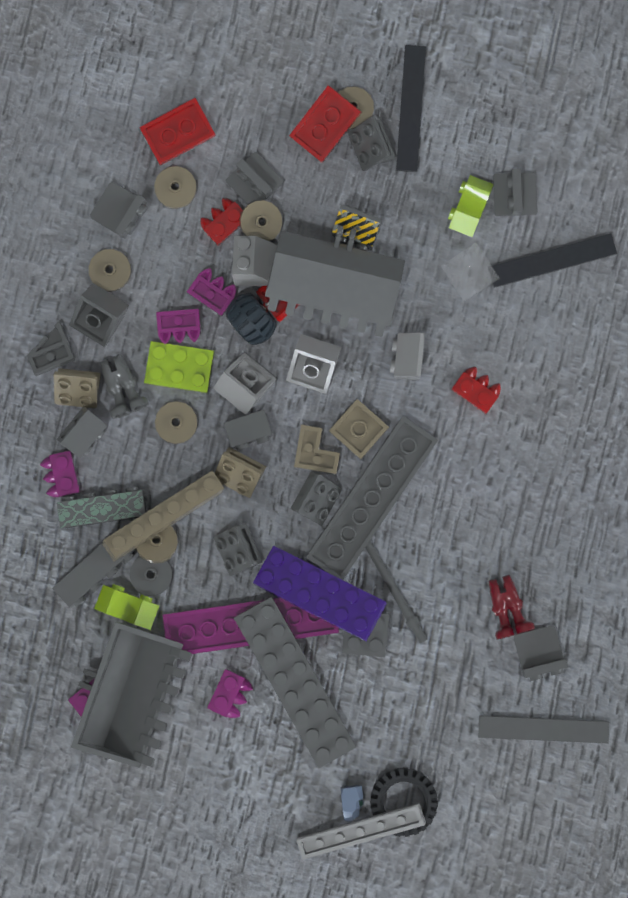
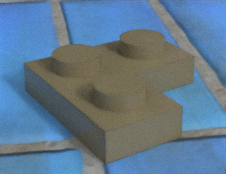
(310, 456)

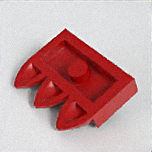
(224, 222)
(476, 390)

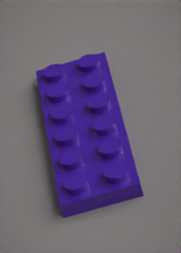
(319, 593)

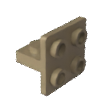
(76, 388)
(239, 472)

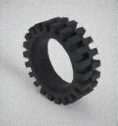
(405, 775)

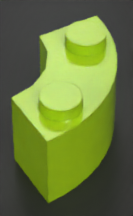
(471, 205)
(127, 606)

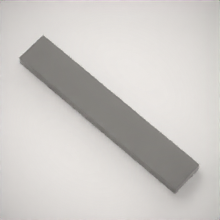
(361, 831)

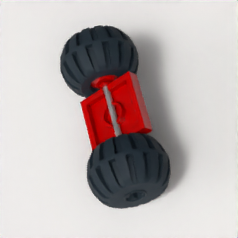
(253, 318)

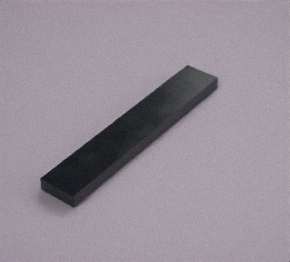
(411, 108)
(554, 260)

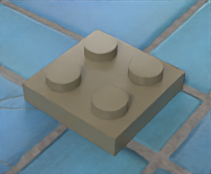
(358, 429)

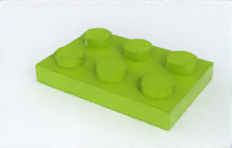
(179, 367)

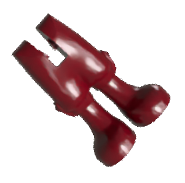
(508, 601)

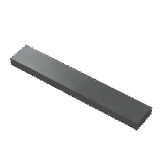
(543, 729)

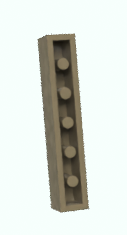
(162, 516)

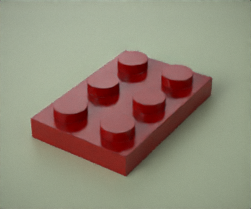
(325, 123)
(177, 131)

